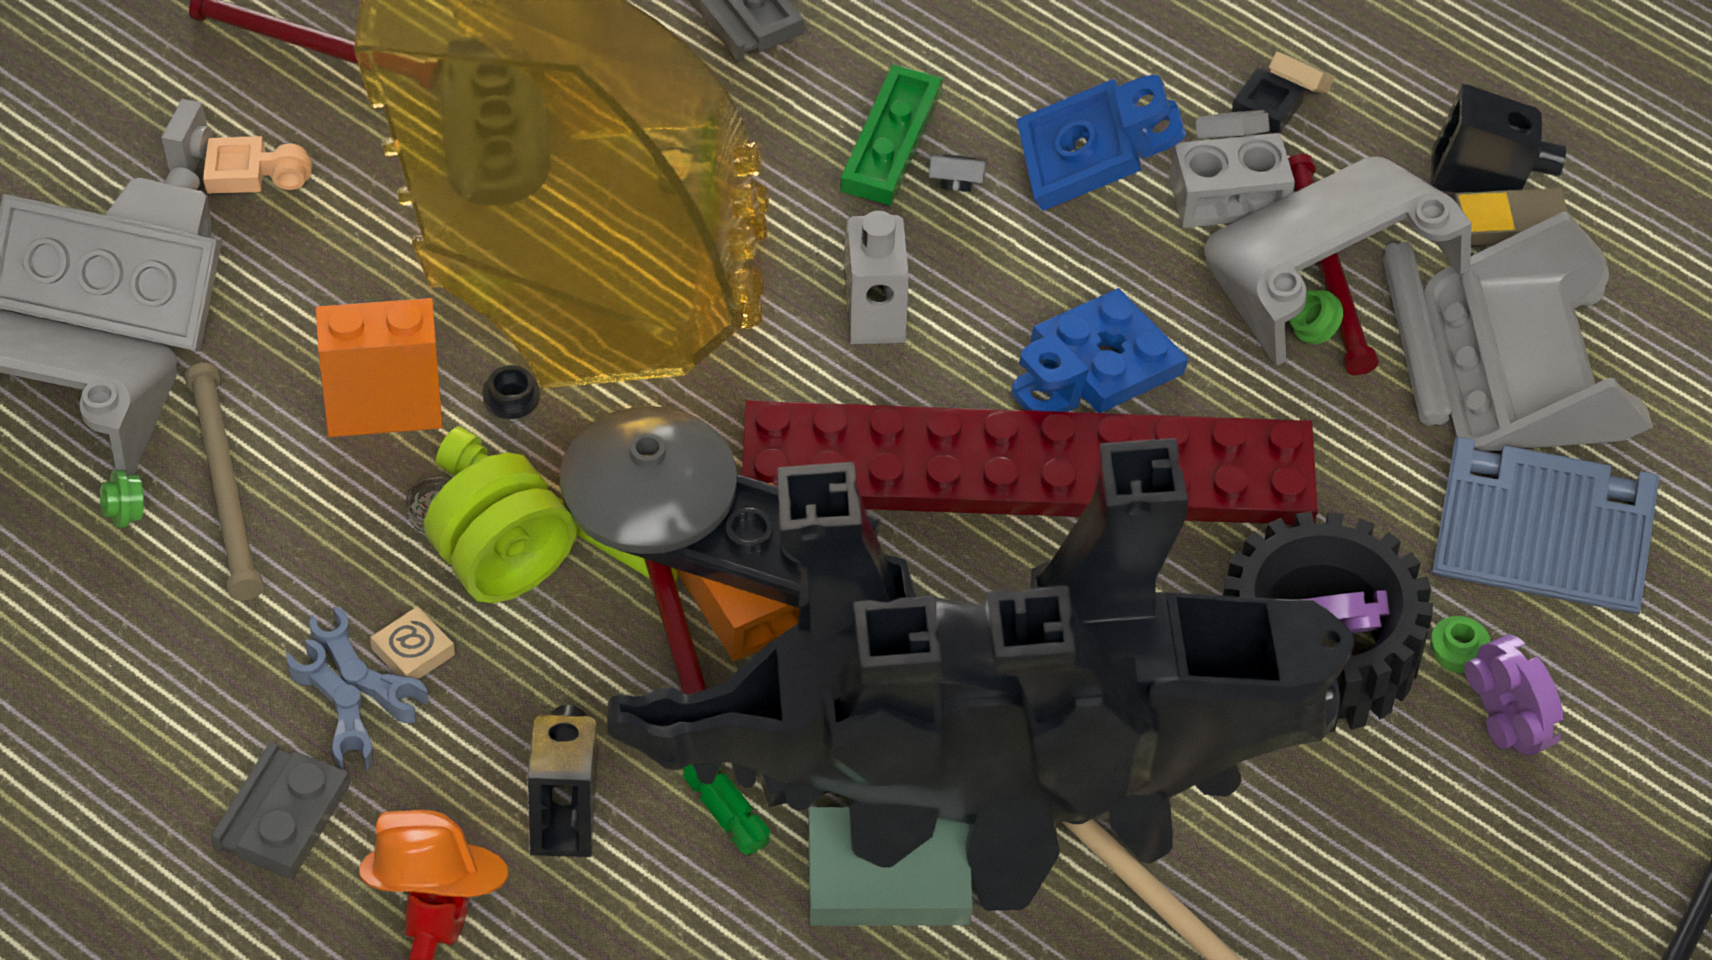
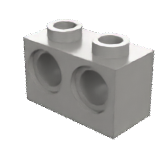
(1228, 178)

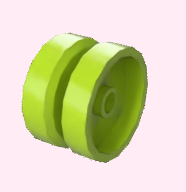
(500, 527)

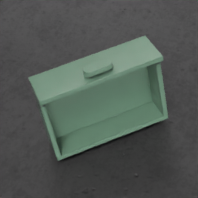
(920, 890)

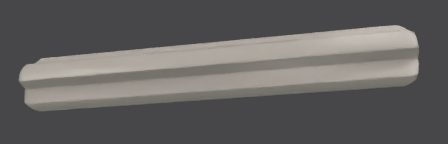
(1416, 334)

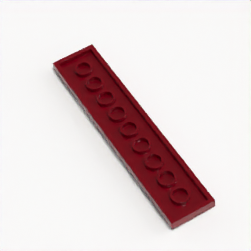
(1031, 458)

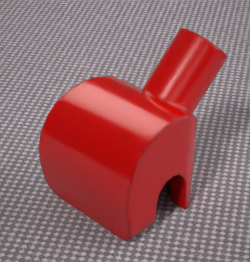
(433, 921)

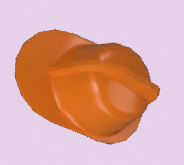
(429, 855)

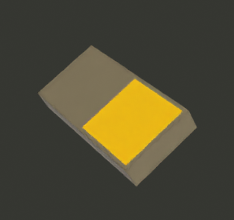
(1506, 213)

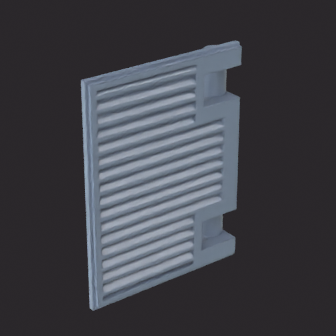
(1546, 526)

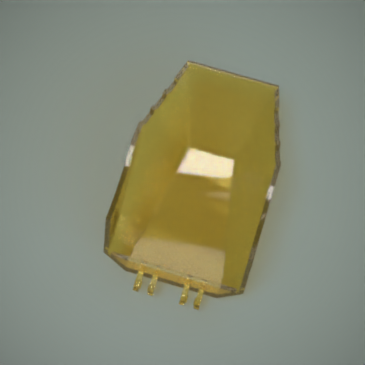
(571, 178)

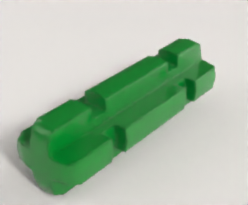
(731, 811)

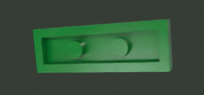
(891, 135)

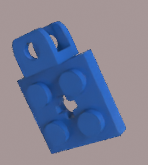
(1114, 132)
(1068, 362)

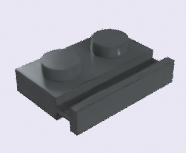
(751, 23)
(281, 810)

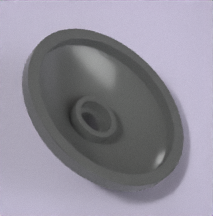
(654, 499)

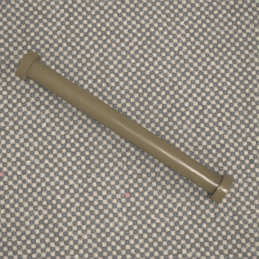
(244, 581)

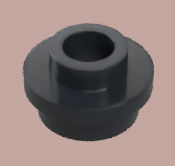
(511, 381)

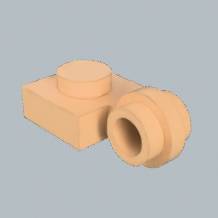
(241, 162)

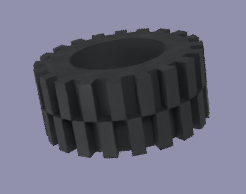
(1342, 560)

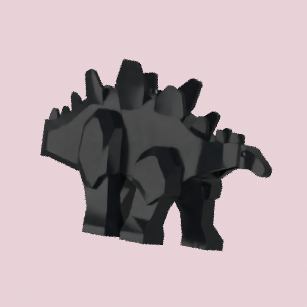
(1009, 709)

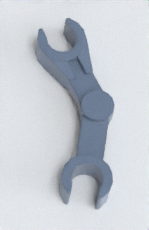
(384, 688)
(346, 699)

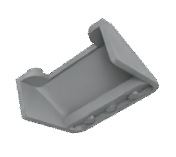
(1262, 253)
(1517, 347)
(120, 376)

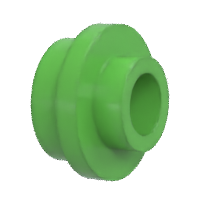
(1318, 318)
(122, 498)
(1453, 654)

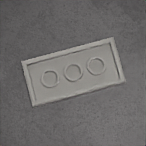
(106, 272)

